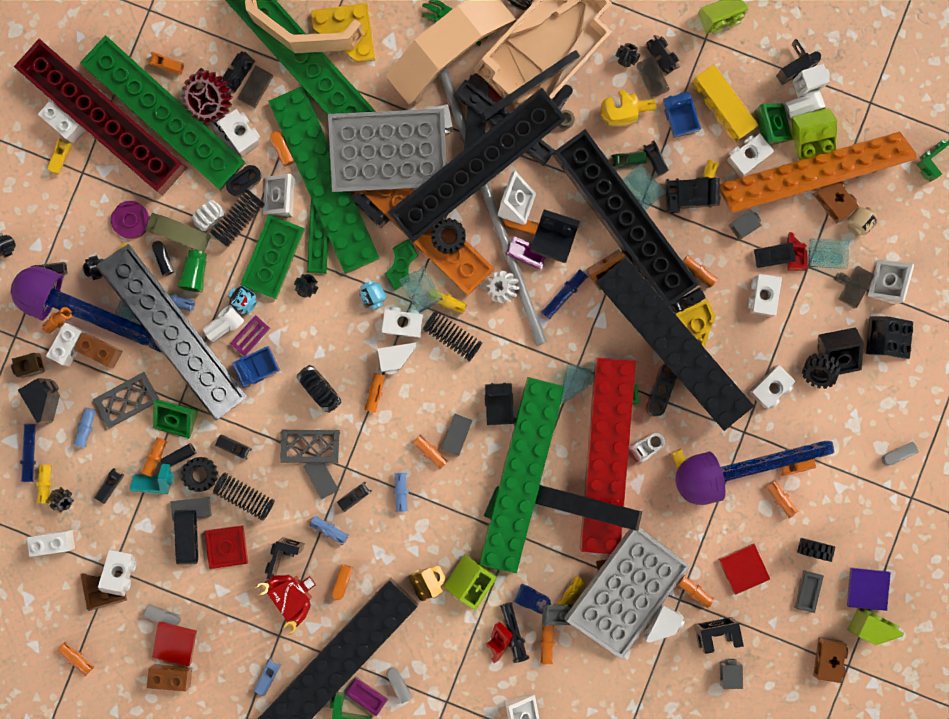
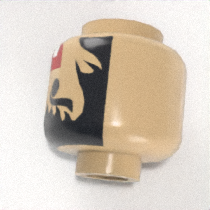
(862, 221)

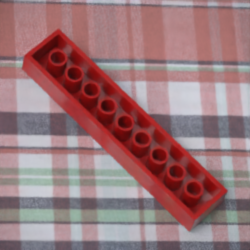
(608, 448)

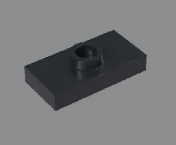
(774, 255)

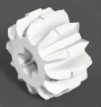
(207, 215)
(496, 290)

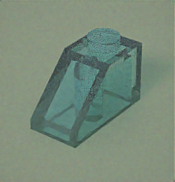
(576, 381)

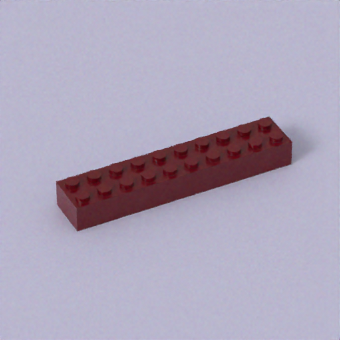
(100, 117)

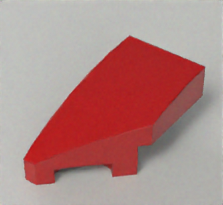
(801, 262)
(499, 641)

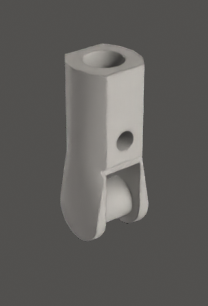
(900, 454)
(158, 614)
(399, 685)

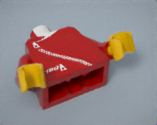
(289, 597)

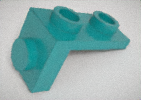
(154, 484)

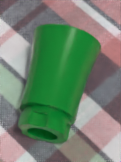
(193, 272)

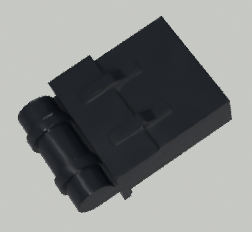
(804, 62)
(699, 192)
(499, 403)

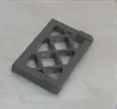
(112, 393)
(318, 459)

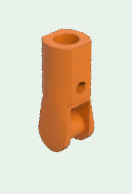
(167, 64)
(282, 149)
(529, 228)
(799, 467)
(342, 581)

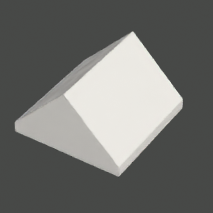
(279, 195)
(516, 200)
(891, 281)
(522, 708)

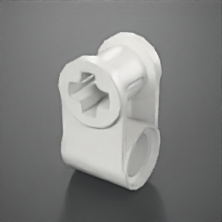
(645, 447)

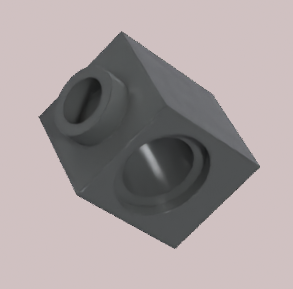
(745, 224)
(731, 674)

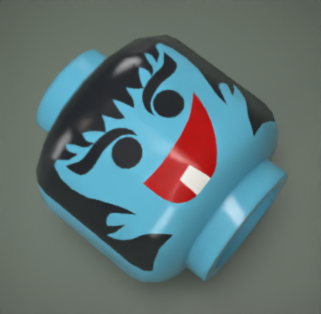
(372, 295)
(242, 299)

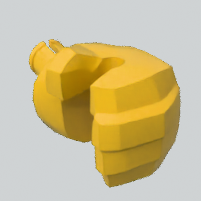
(628, 112)

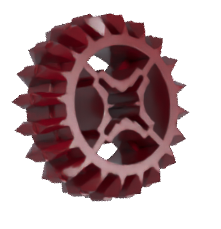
(201, 99)

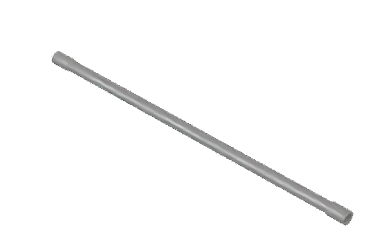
(536, 328)

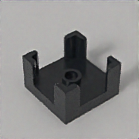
(715, 628)

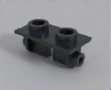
(659, 47)
(242, 65)

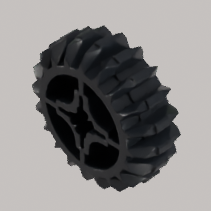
(319, 388)

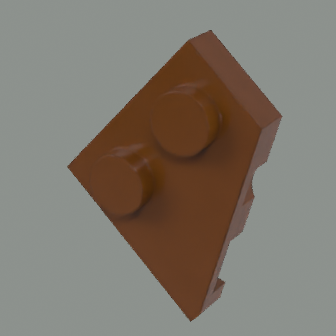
(94, 597)

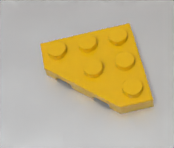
(339, 19)
(698, 320)

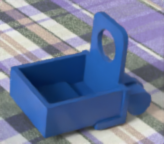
(681, 114)
(256, 366)

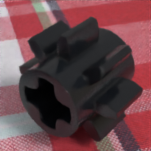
(627, 55)
(7, 245)
(90, 268)
(306, 285)
(60, 499)

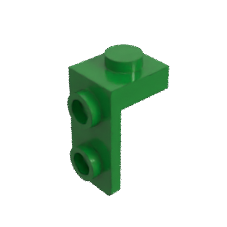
(927, 166)
(337, 705)

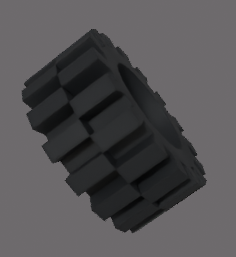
(445, 247)
(824, 363)
(188, 470)
(816, 549)

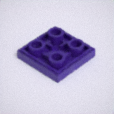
(868, 589)

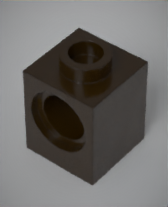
(35, 362)

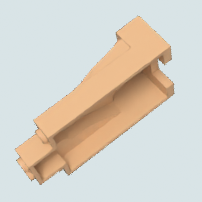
(541, 39)

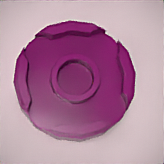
(130, 219)

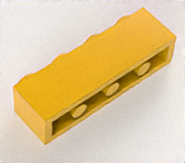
(725, 103)

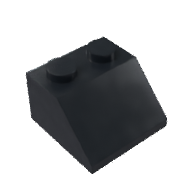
(845, 347)
(41, 399)

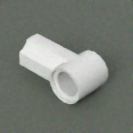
(808, 103)
(227, 320)

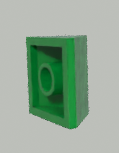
(773, 123)
(174, 418)

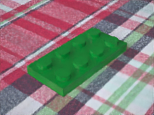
(272, 256)

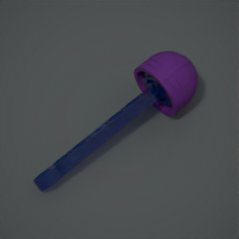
(38, 291)
(703, 480)

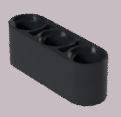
(654, 396)
(186, 537)

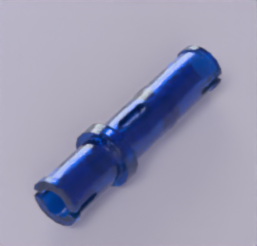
(570, 287)
(28, 453)

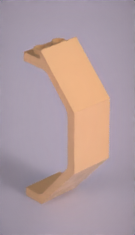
(306, 42)
(445, 43)

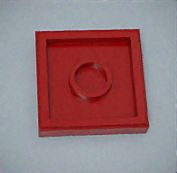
(226, 547)
(744, 569)
(174, 643)

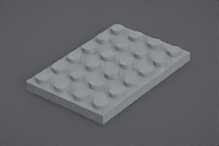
(385, 149)
(627, 592)

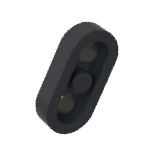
(242, 178)

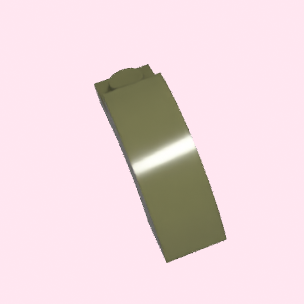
(178, 232)

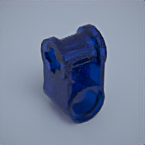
(529, 598)

